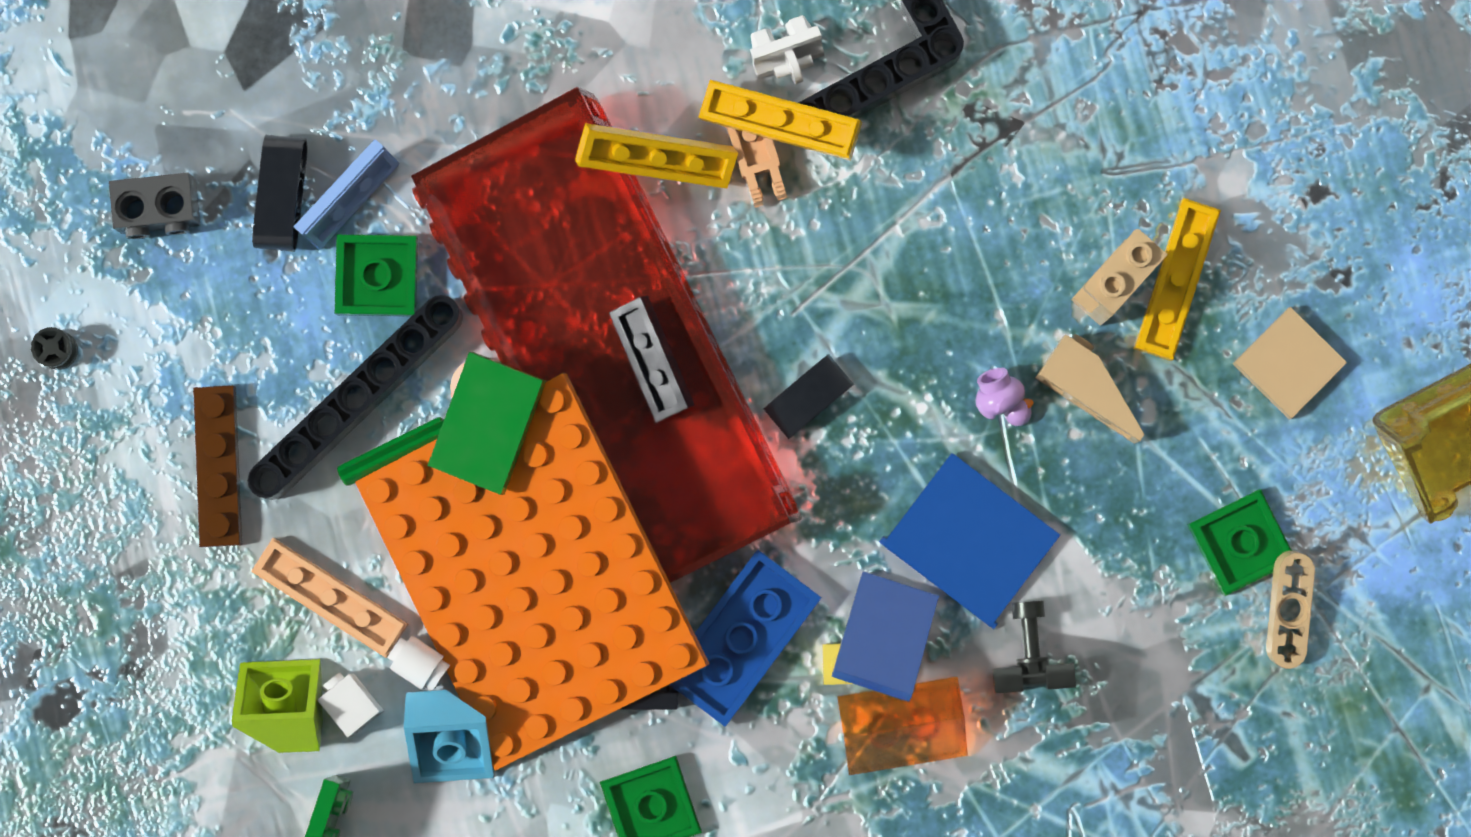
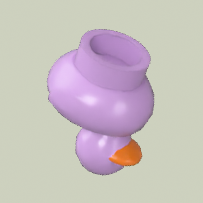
(1003, 394)

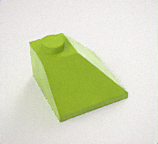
(280, 704)

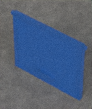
(971, 540)

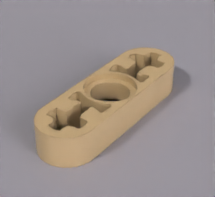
(1278, 638)

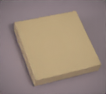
(1289, 363)

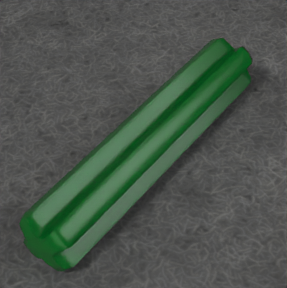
(389, 452)

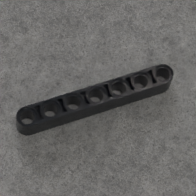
(336, 403)

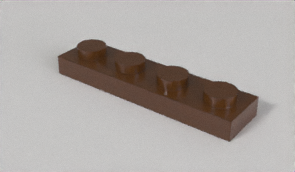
(217, 466)

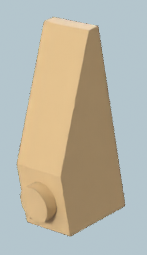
(1084, 381)

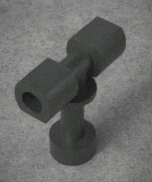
(1032, 669)

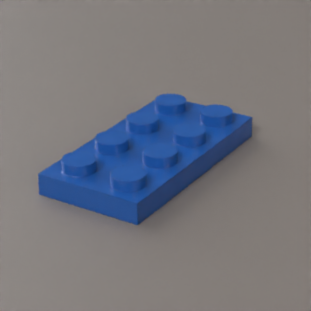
(746, 635)

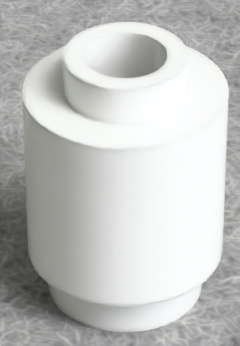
(418, 663)

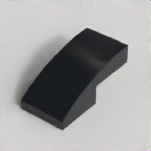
(808, 396)

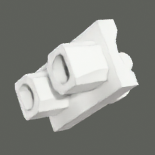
(789, 53)

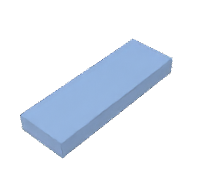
(347, 194)

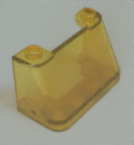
(1431, 442)

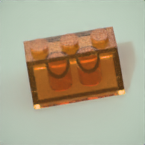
(895, 733)

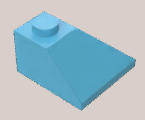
(445, 738)

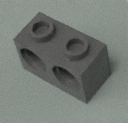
(155, 194)

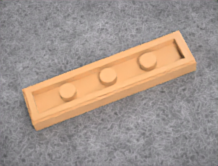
(329, 597)

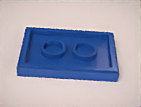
(885, 636)

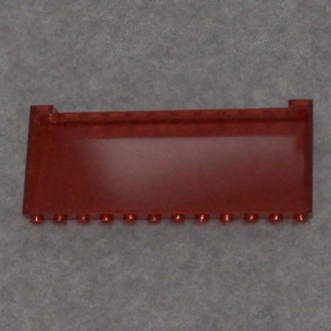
(543, 267)

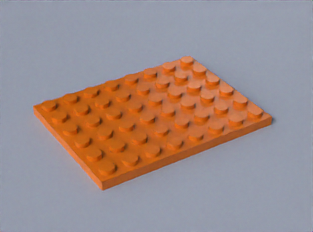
(536, 592)

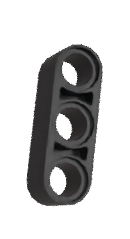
(279, 193)

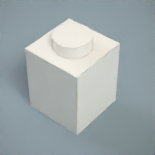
(349, 703)

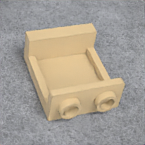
(1119, 277)

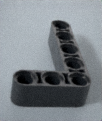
(888, 67)

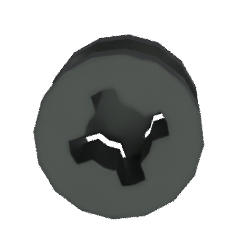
(47, 343)

